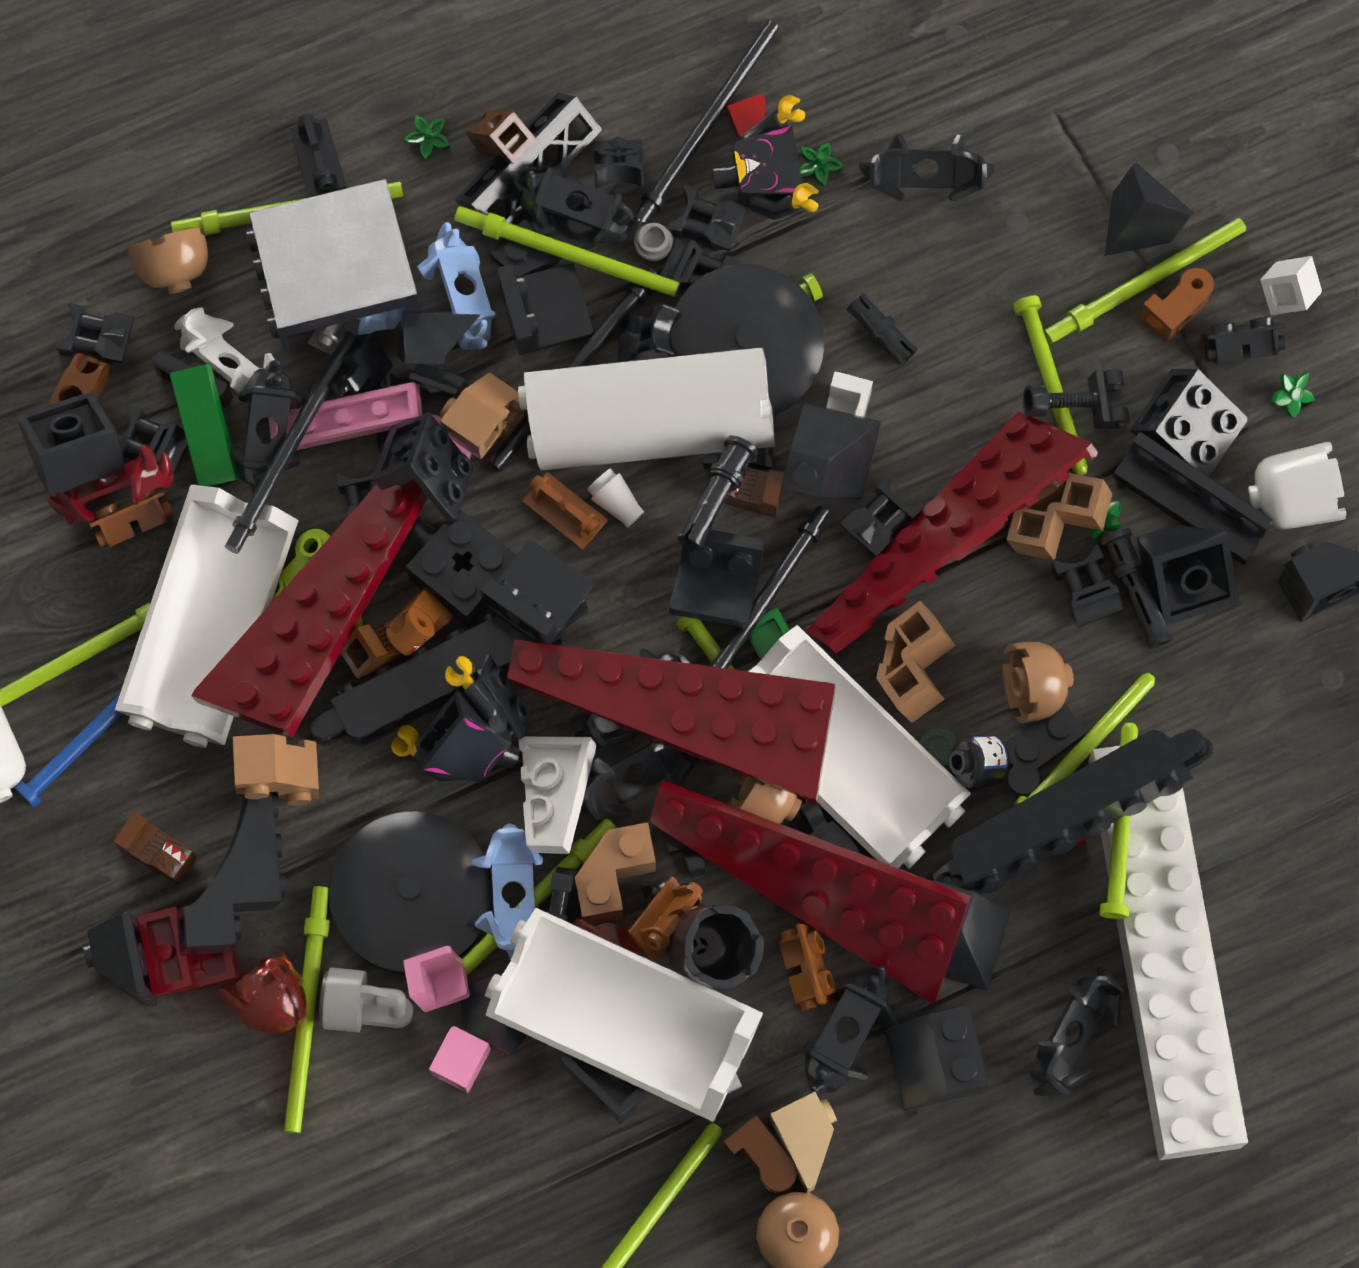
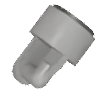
(349, 1003)

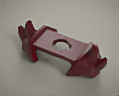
(140, 475)

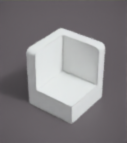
(1291, 285)
(849, 394)

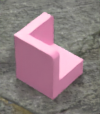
(436, 978)
(459, 1059)

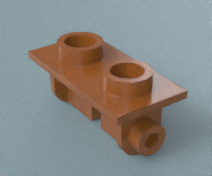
(564, 510)
(115, 520)
(661, 916)
(815, 981)

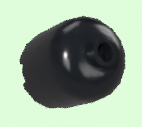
(728, 948)

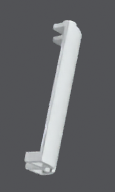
(647, 408)
(201, 611)
(873, 770)
(622, 1013)

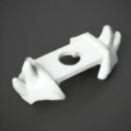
(204, 338)

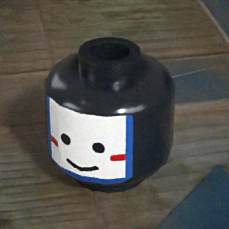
(979, 761)

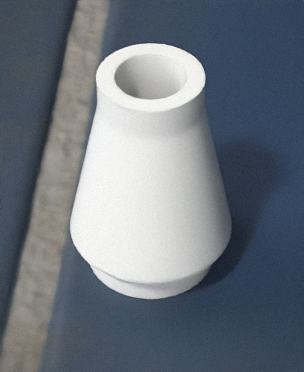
(615, 497)

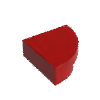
(746, 113)

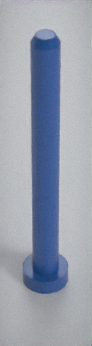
(66, 756)

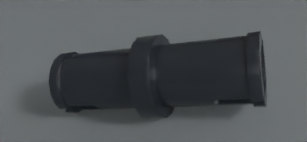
(882, 329)

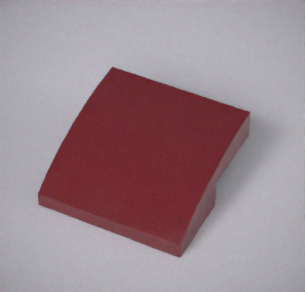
(174, 972)

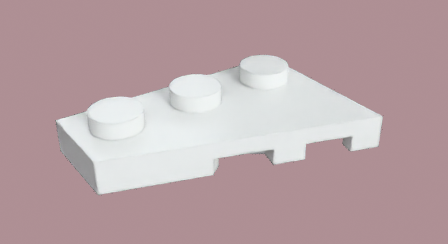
(555, 785)

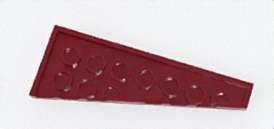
(960, 518)
(297, 639)
(732, 717)
(850, 898)

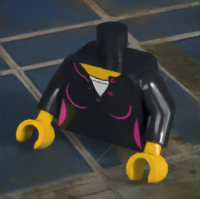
(768, 166)
(464, 736)

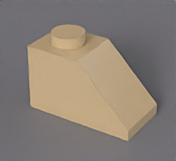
(805, 1135)

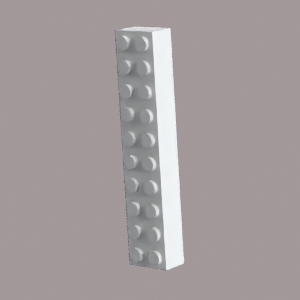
(1175, 986)

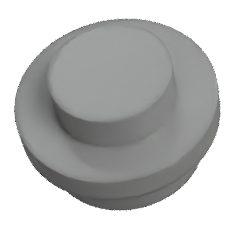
(653, 242)

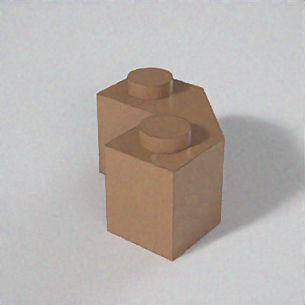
(482, 414)
(1075, 502)
(912, 645)
(271, 765)
(618, 855)

